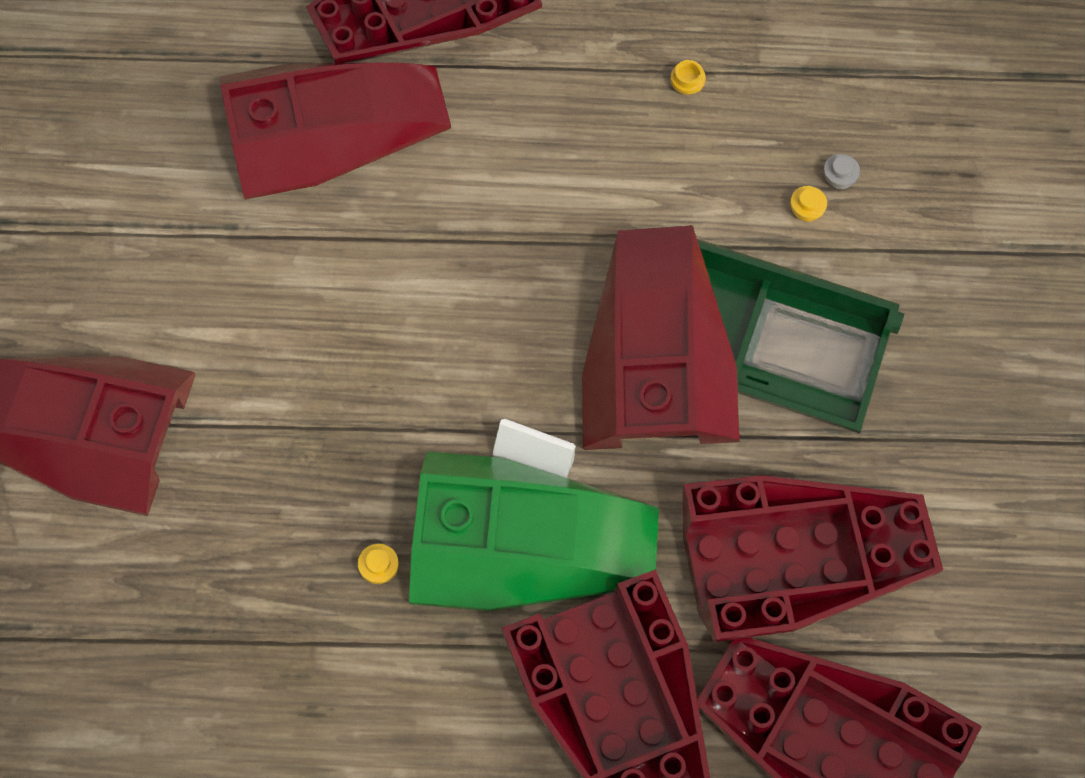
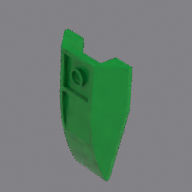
(521, 536)

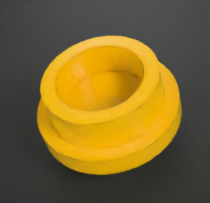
(688, 77)
(808, 203)
(378, 563)

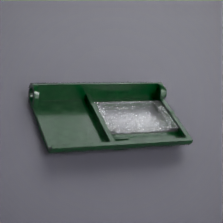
(800, 336)

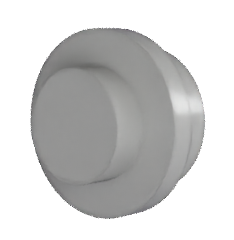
(841, 171)

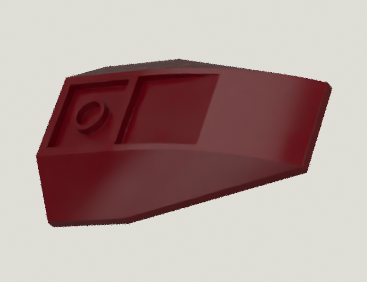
(386, 27)
(321, 120)
(658, 347)
(89, 425)
(798, 551)
(615, 684)
(830, 719)

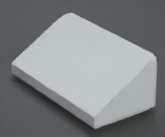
(533, 448)

